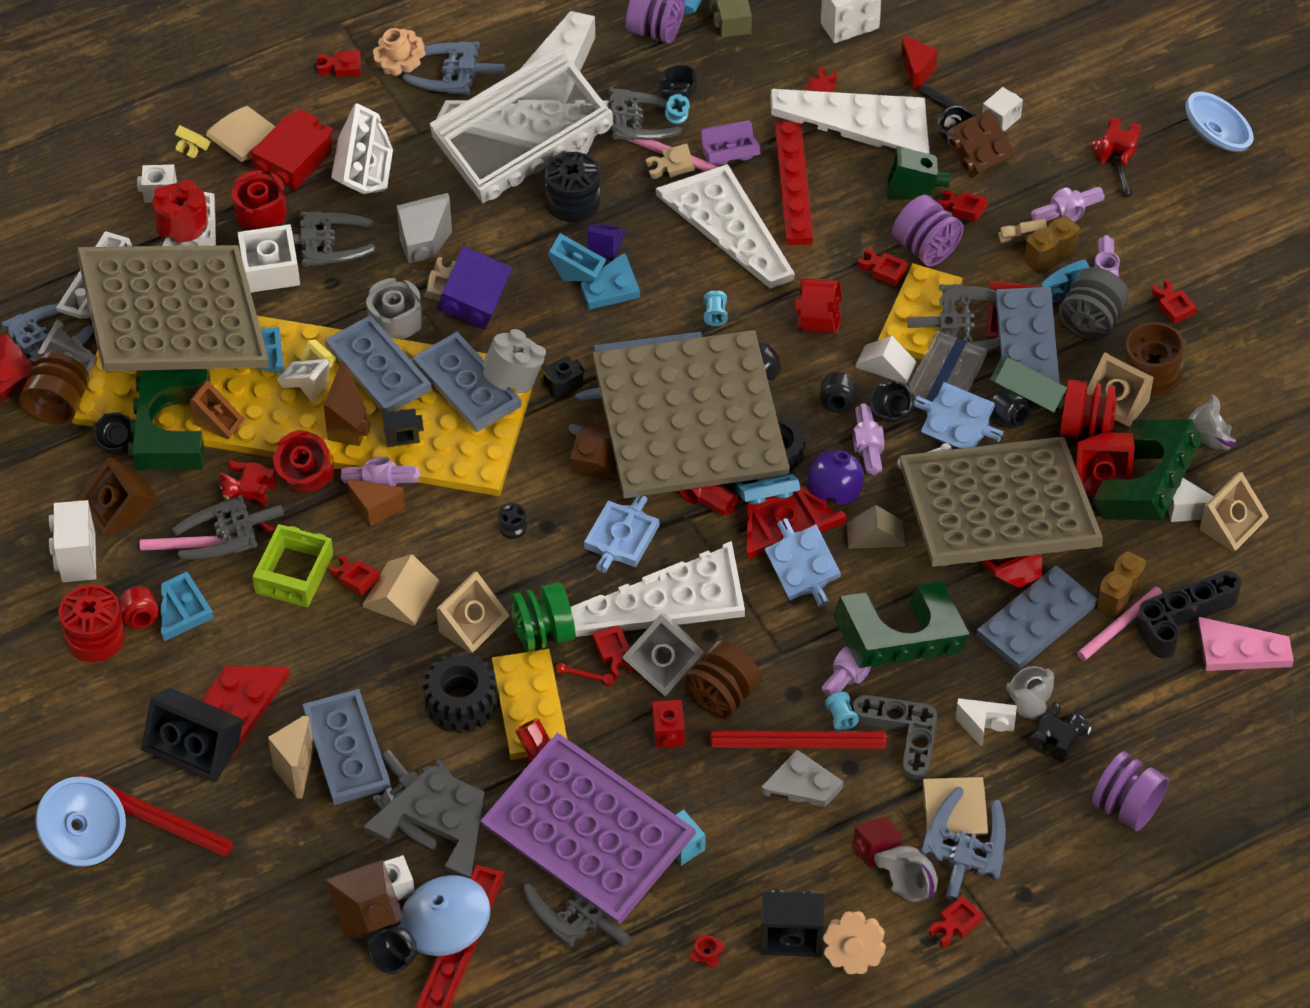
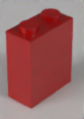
(292, 151)

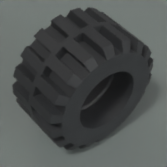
(458, 673)

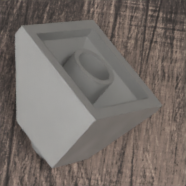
(424, 226)
(663, 654)

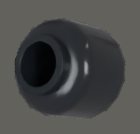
(838, 392)
(1010, 408)

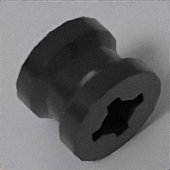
(506, 516)

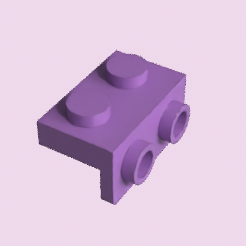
(729, 143)

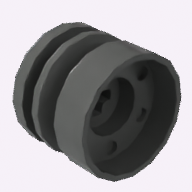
(1093, 303)

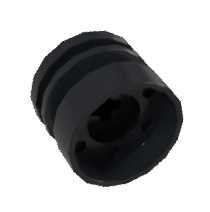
(572, 186)

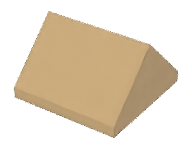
(1131, 387)
(1233, 514)
(402, 590)
(470, 614)
(292, 754)

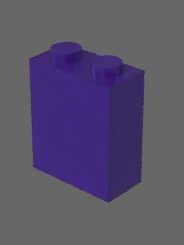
(474, 287)

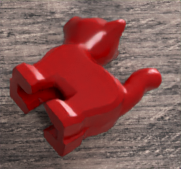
(1118, 141)
(251, 485)

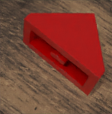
(918, 60)

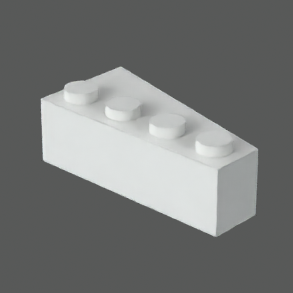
(574, 35)

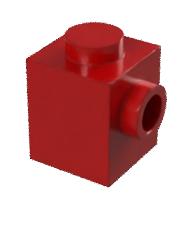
(668, 723)

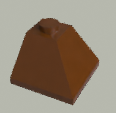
(345, 410)
(594, 453)
(117, 497)
(364, 899)

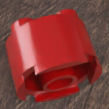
(259, 200)
(180, 211)
(819, 306)
(289, 457)

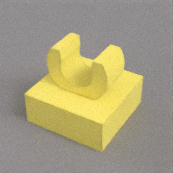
(192, 140)
(315, 351)

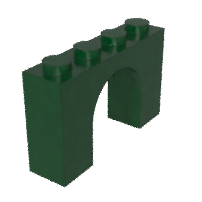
(157, 447)
(1151, 494)
(877, 644)

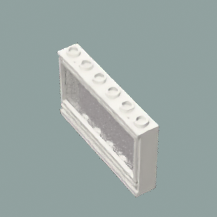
(521, 124)

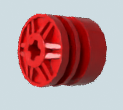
(1087, 410)
(92, 623)

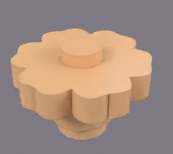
(399, 51)
(854, 942)

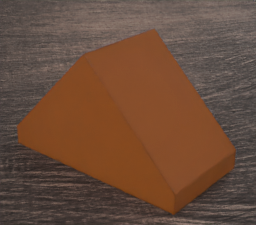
(214, 412)
(375, 500)

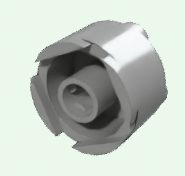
(395, 307)
(513, 361)

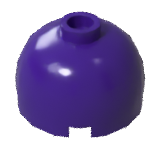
(836, 476)

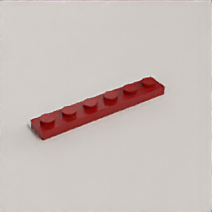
(793, 183)

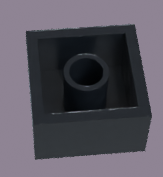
(792, 923)

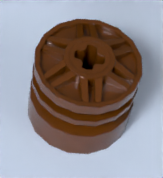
(1158, 352)
(54, 388)
(722, 680)

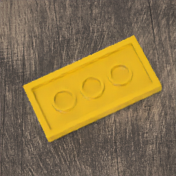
(917, 299)
(527, 692)

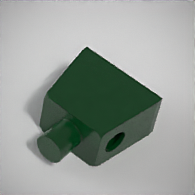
(914, 175)

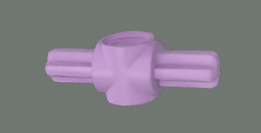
(1068, 203)
(1106, 257)
(868, 439)
(381, 471)
(845, 672)

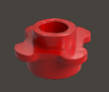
(707, 943)

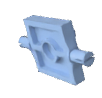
(958, 417)
(621, 533)
(803, 562)

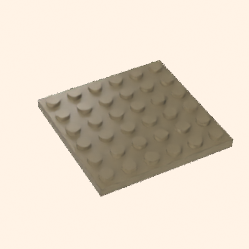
(171, 308)
(690, 414)
(1000, 501)

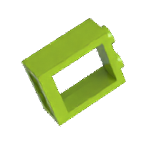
(285, 587)

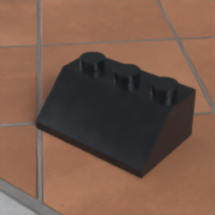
(190, 733)

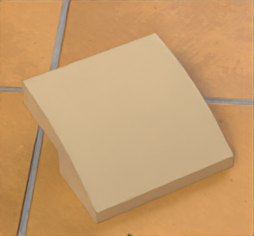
(240, 132)
(969, 811)

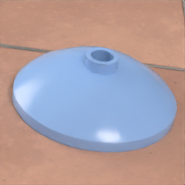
(1218, 122)
(95, 810)
(454, 922)

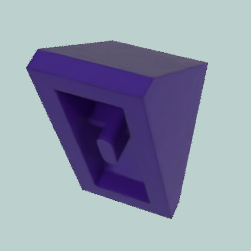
(605, 240)

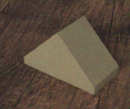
(875, 530)

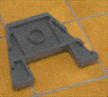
(440, 806)

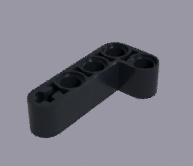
(1193, 601)

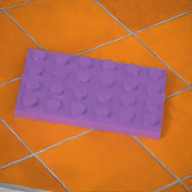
(588, 828)

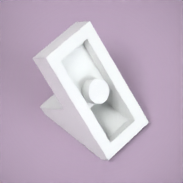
(308, 375)
(978, 715)

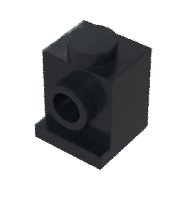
(562, 377)
(402, 427)

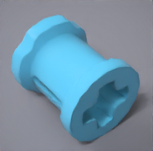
(673, 115)
(715, 308)
(841, 711)

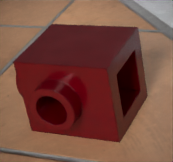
(874, 838)

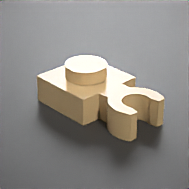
(675, 161)
(1021, 232)
(438, 279)

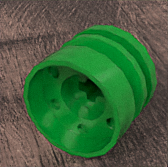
(543, 616)

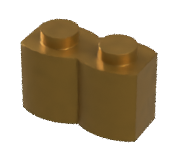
(1051, 244)
(1121, 585)

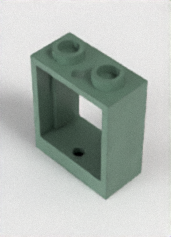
(1029, 384)

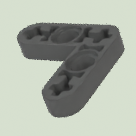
(915, 728)

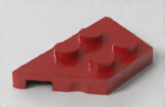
(800, 509)
(246, 693)

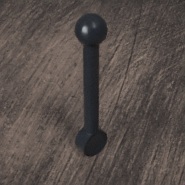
(1126, 191)

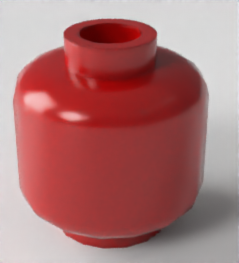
(138, 607)

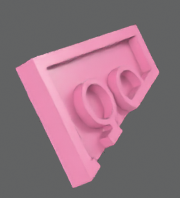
(1240, 647)

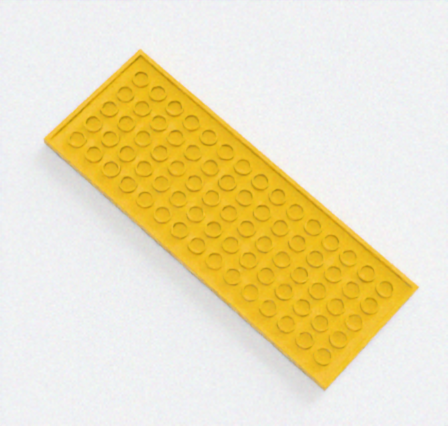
(448, 448)

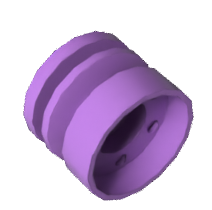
(659, 16)
(927, 230)
(1126, 788)

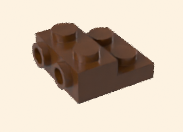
(979, 143)

